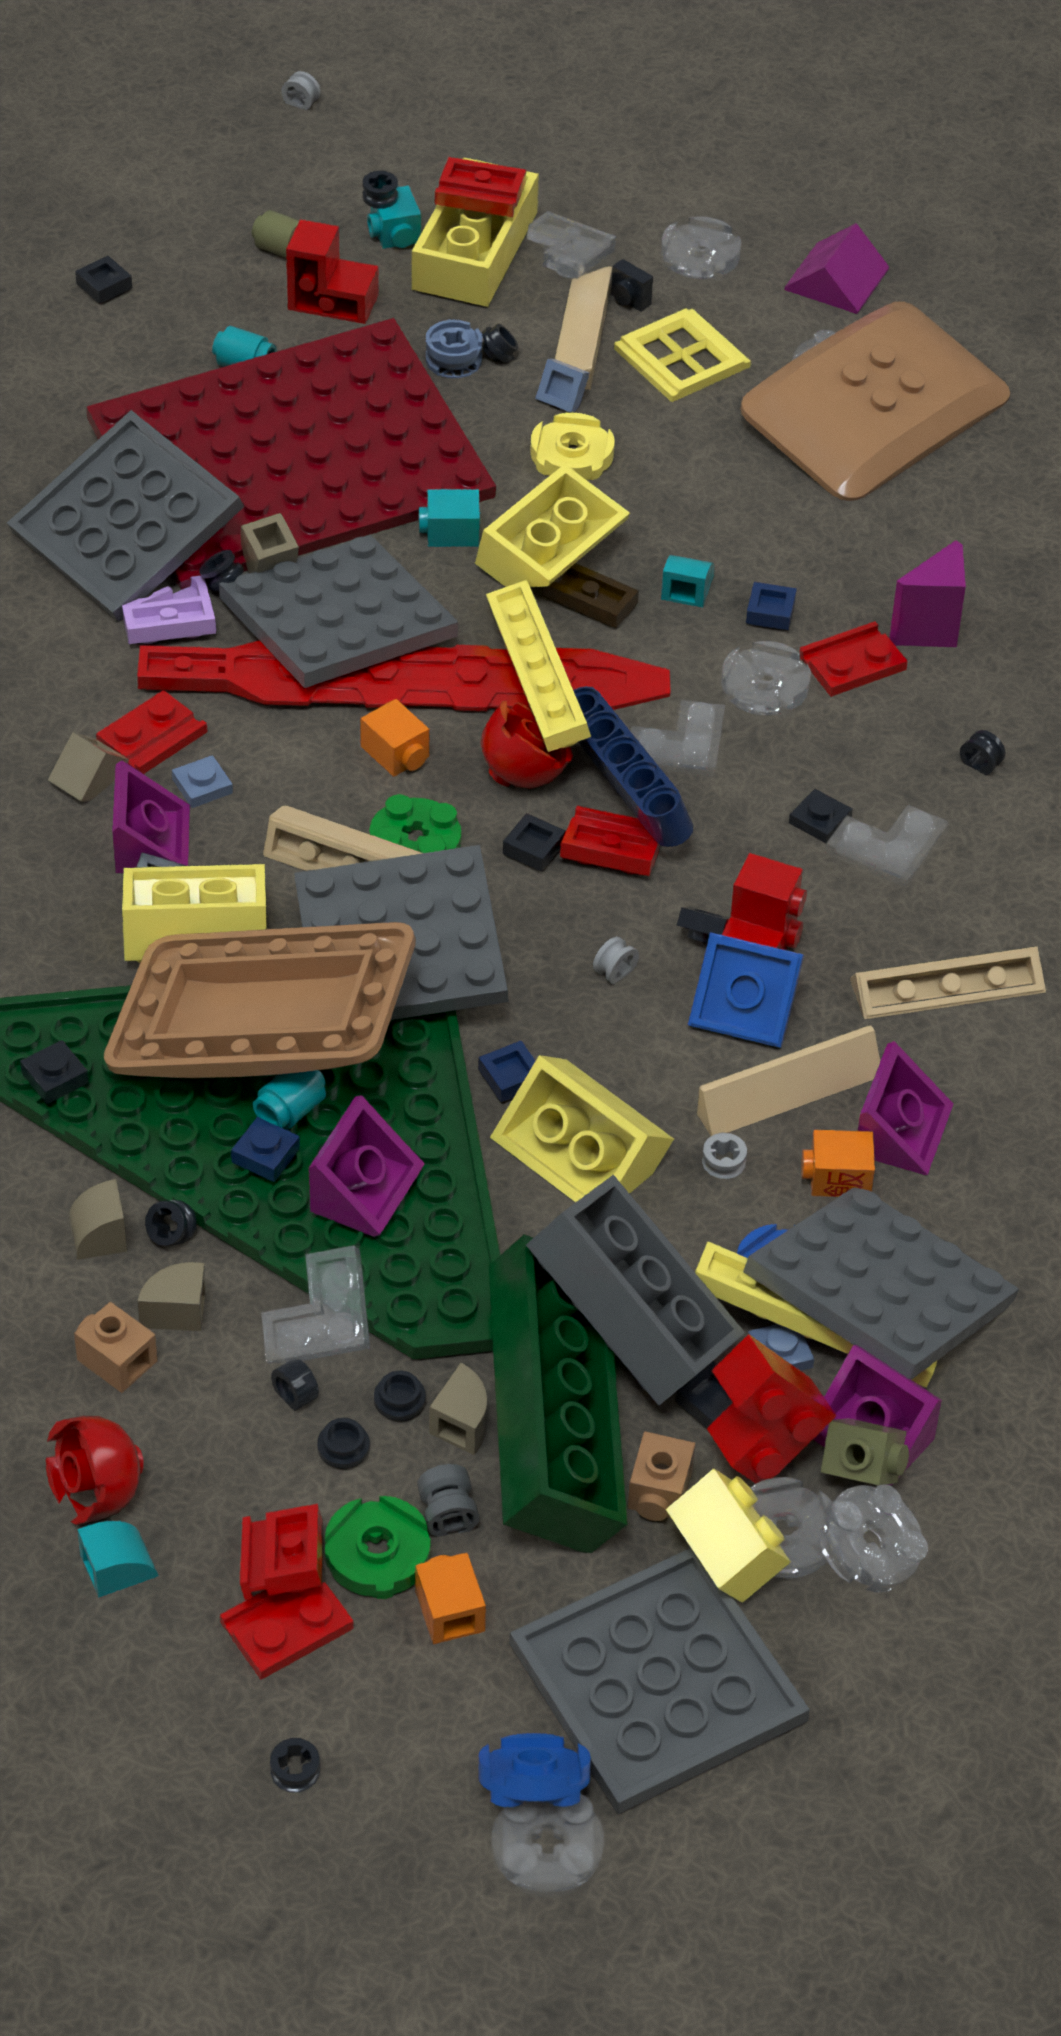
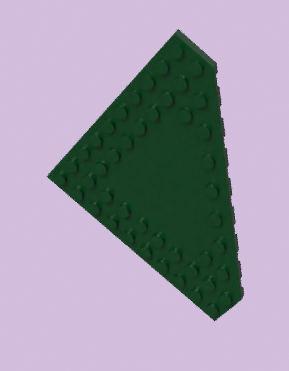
(177, 1136)

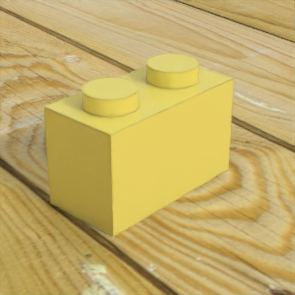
(729, 1535)

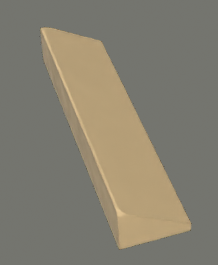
(585, 320)
(318, 843)
(948, 979)
(789, 1081)

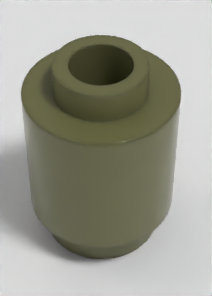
(273, 232)

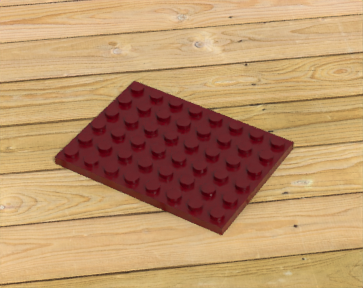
(322, 432)

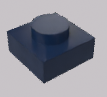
(771, 606)
(506, 1069)
(265, 1149)

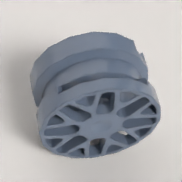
(453, 346)

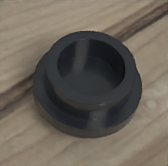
(499, 343)
(399, 1396)
(343, 1443)

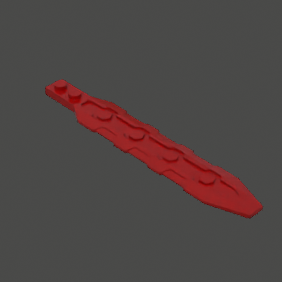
(432, 676)

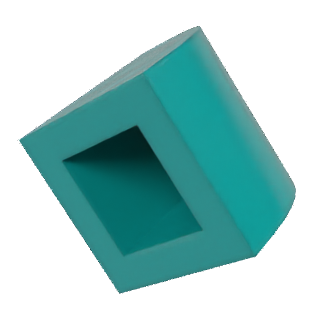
(686, 580)
(114, 1556)

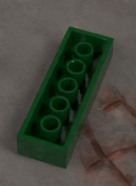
(553, 1409)

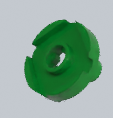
(406, 814)
(369, 1572)

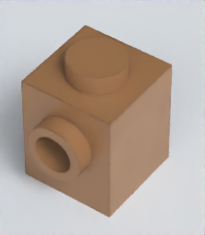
(115, 1346)
(660, 1475)

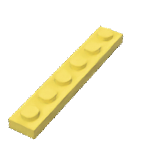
(538, 666)

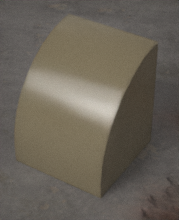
(267, 543)
(85, 767)
(98, 1222)
(174, 1298)
(460, 1411)

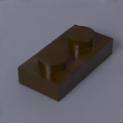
(593, 595)

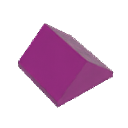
(840, 270)
(930, 601)
(147, 820)
(904, 1113)
(362, 1171)
(882, 1396)

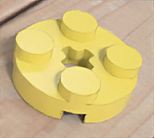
(551, 445)

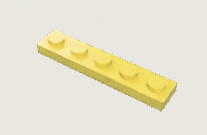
(724, 1276)

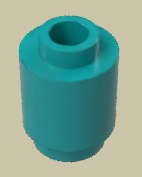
(239, 345)
(289, 1097)

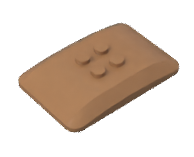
(873, 400)
(261, 1001)

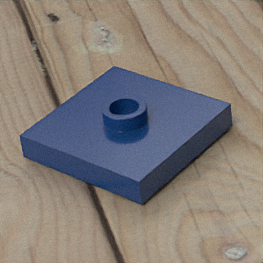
(746, 990)

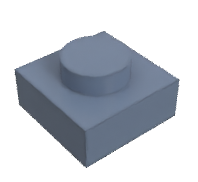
(562, 385)
(202, 781)
(787, 1344)

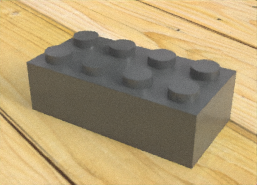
(635, 1289)

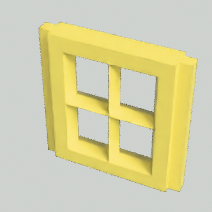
(655, 370)

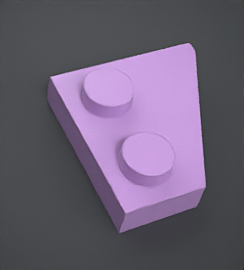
(170, 614)

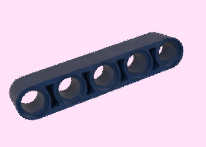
(633, 771)

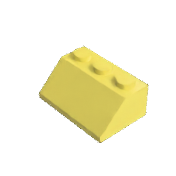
(548, 530)
(189, 902)
(578, 1131)

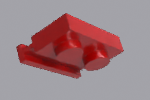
(480, 187)
(853, 659)
(153, 731)
(609, 841)
(282, 1551)
(285, 1626)

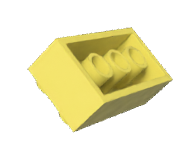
(469, 251)

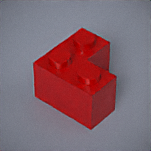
(322, 281)
(767, 903)
(771, 1413)

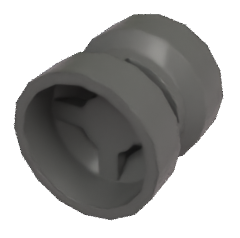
(446, 1494)

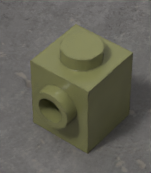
(865, 1452)

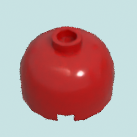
(517, 750)
(94, 1456)

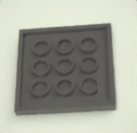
(125, 514)
(338, 610)
(445, 905)
(881, 1281)
(658, 1679)

